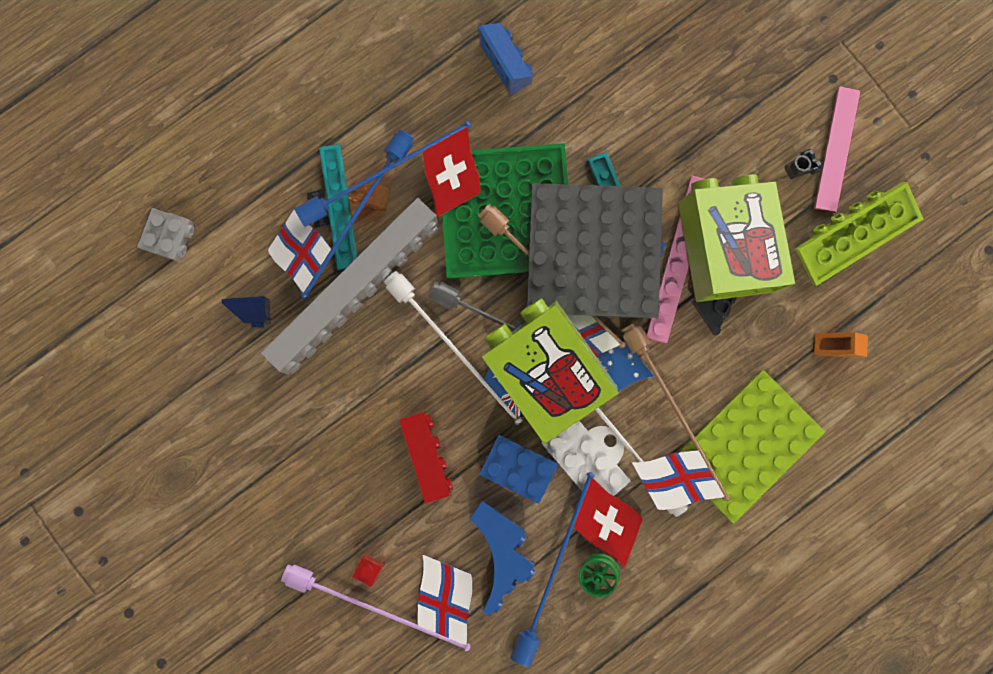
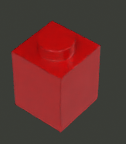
(368, 570)

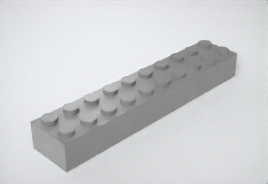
(351, 288)

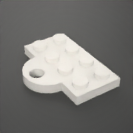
(585, 452)

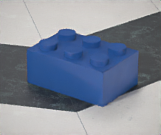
(518, 469)

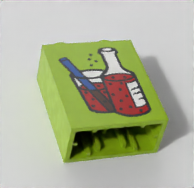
(735, 239)
(548, 369)

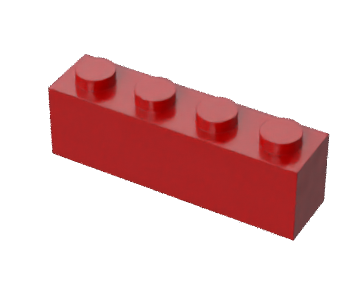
(425, 457)

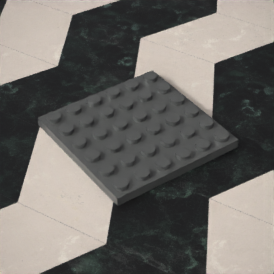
(596, 249)

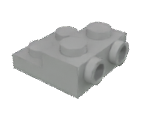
(166, 235)

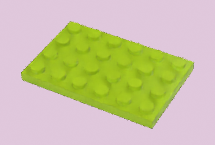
(754, 442)

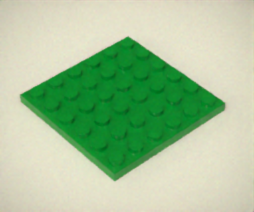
(505, 184)

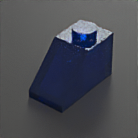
(250, 310)

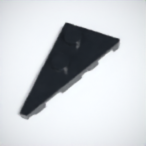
(714, 312)

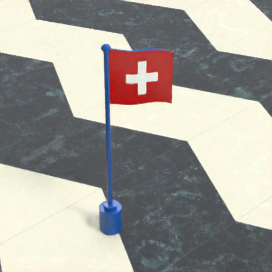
(447, 168)
(604, 523)

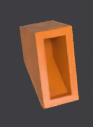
(841, 344)

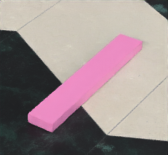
(836, 150)

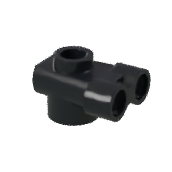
(803, 165)

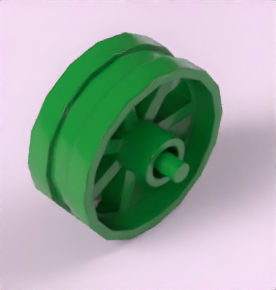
(599, 575)

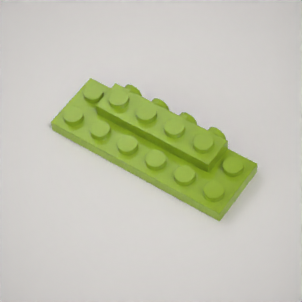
(858, 232)

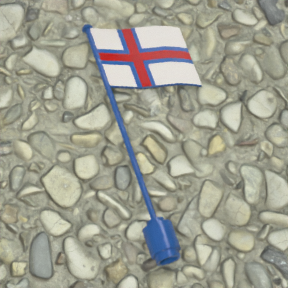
(303, 250)

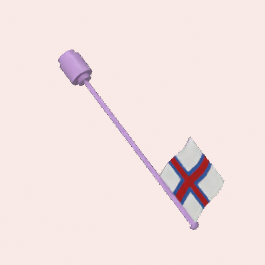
(441, 602)

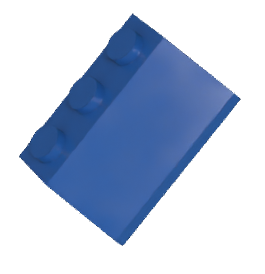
(505, 57)

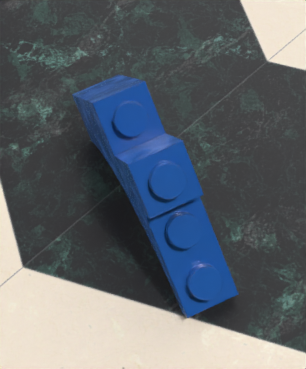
(509, 564)

